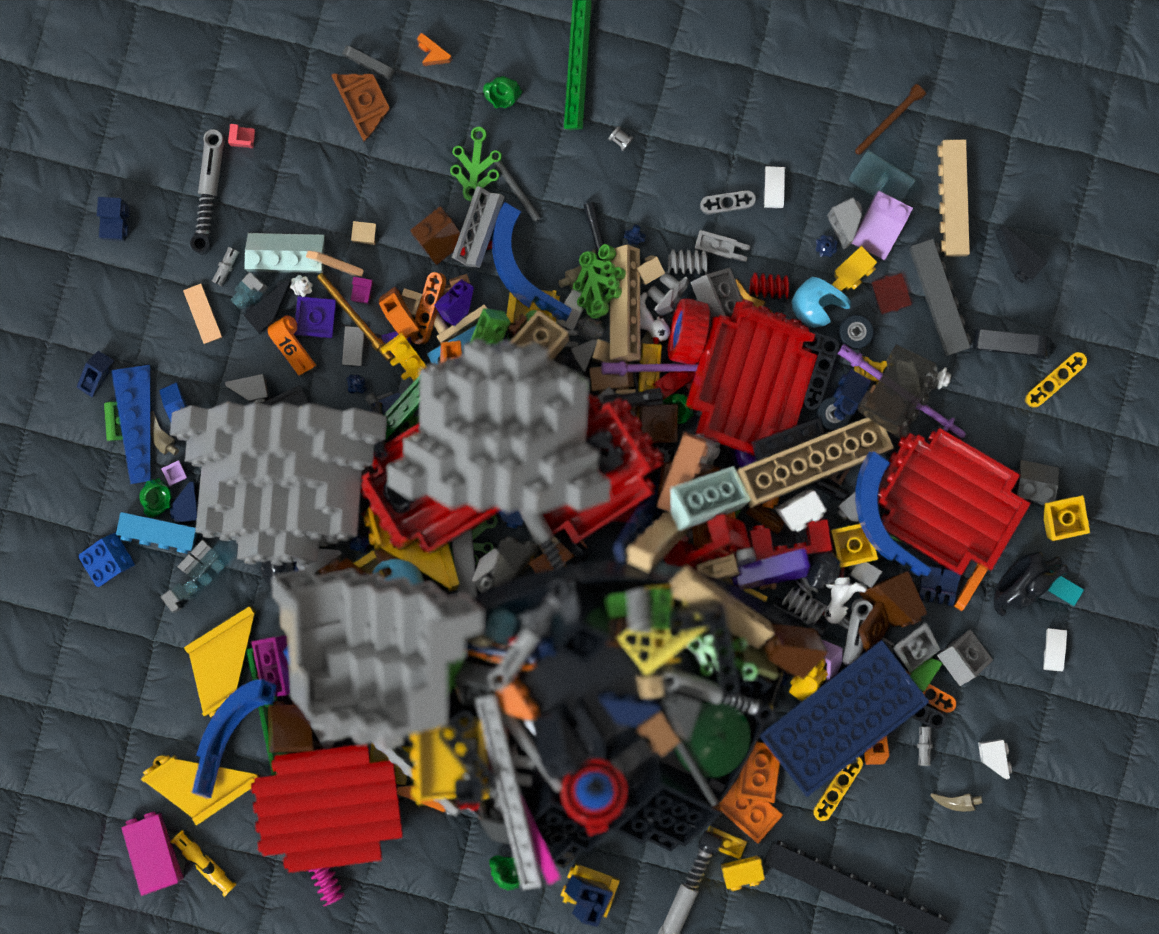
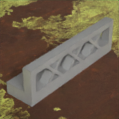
(480, 230)

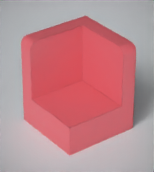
(241, 136)

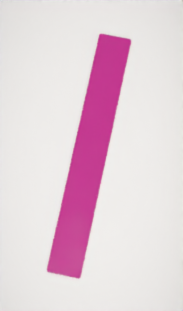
(540, 850)

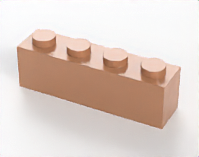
(683, 467)

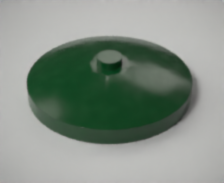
(717, 739)

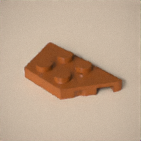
(363, 101)

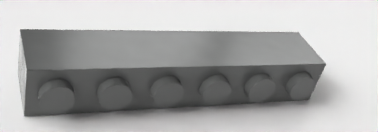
(939, 297)

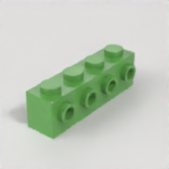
(491, 326)

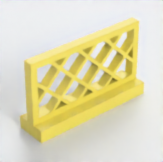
(662, 654)

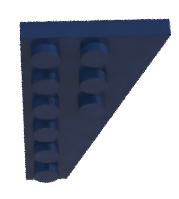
(641, 519)

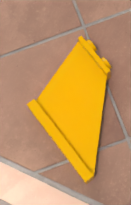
(435, 565)
(219, 659)
(176, 779)

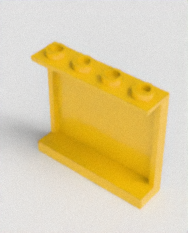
(434, 765)

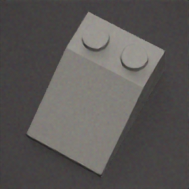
(916, 648)

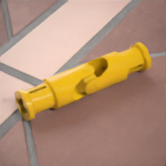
(193, 853)

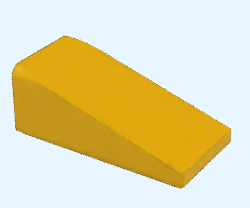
(730, 844)

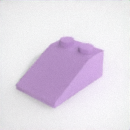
(881, 225)

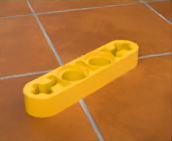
(1056, 380)
(840, 789)

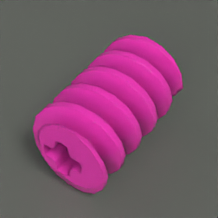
(327, 885)

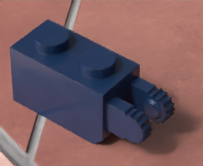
(850, 393)

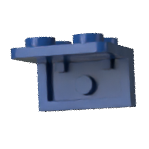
(106, 559)

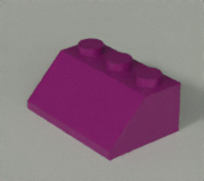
(272, 662)

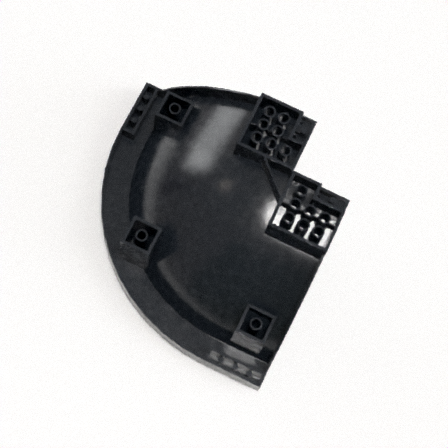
(662, 794)

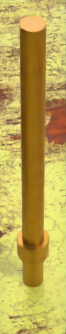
(376, 343)

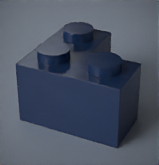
(113, 218)
(591, 899)

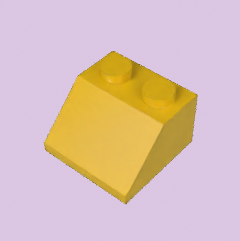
(1066, 518)
(852, 546)
(742, 872)

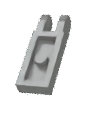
(720, 245)

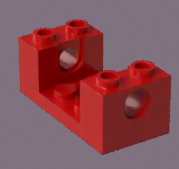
(727, 537)
(817, 538)

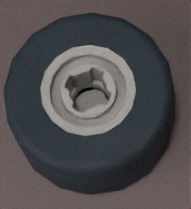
(850, 335)
(826, 413)

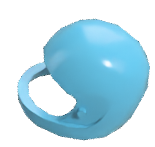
(813, 297)
(401, 569)

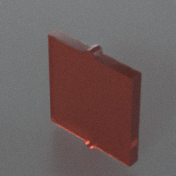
(891, 293)

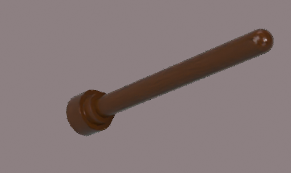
(915, 94)

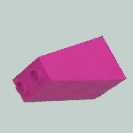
(151, 853)

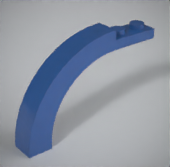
(510, 273)
(869, 518)
(221, 727)

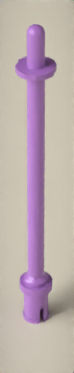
(857, 360)
(622, 368)

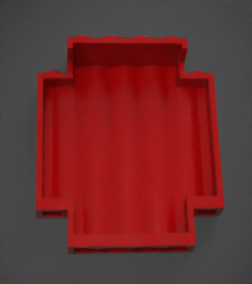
(751, 376)
(627, 480)
(949, 501)
(427, 518)
(327, 808)

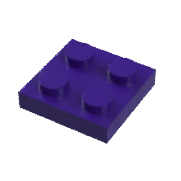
(315, 317)

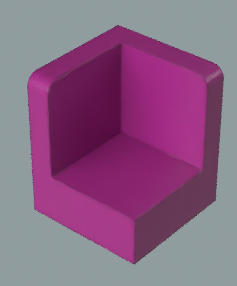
(361, 290)

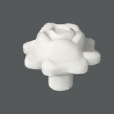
(301, 285)
(944, 378)

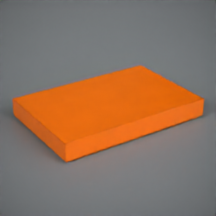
(759, 775)
(751, 816)

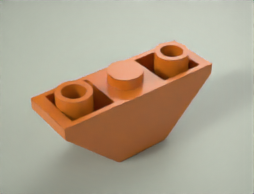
(398, 313)
(516, 701)

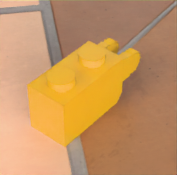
(853, 269)
(814, 680)

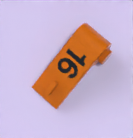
(283, 336)

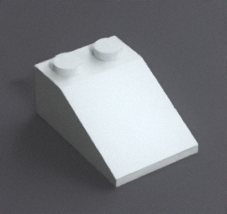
(801, 509)

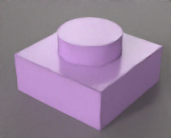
(174, 473)

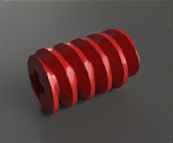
(769, 285)

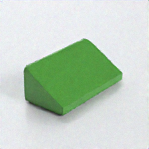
(112, 421)
(617, 605)
(660, 607)
(925, 673)

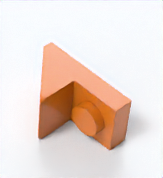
(436, 55)

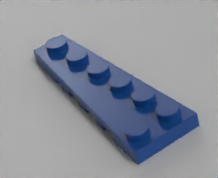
(133, 406)

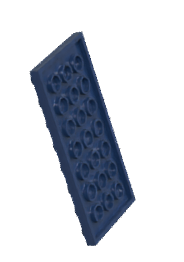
(843, 718)

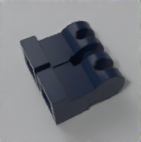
(946, 579)

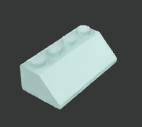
(283, 253)
(707, 497)

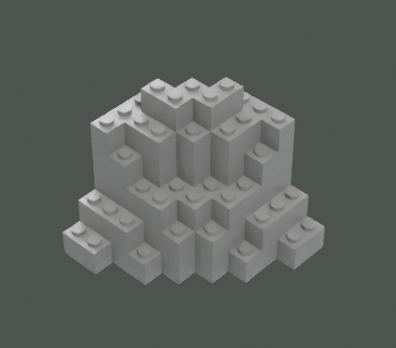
(501, 433)
(278, 475)
(371, 651)

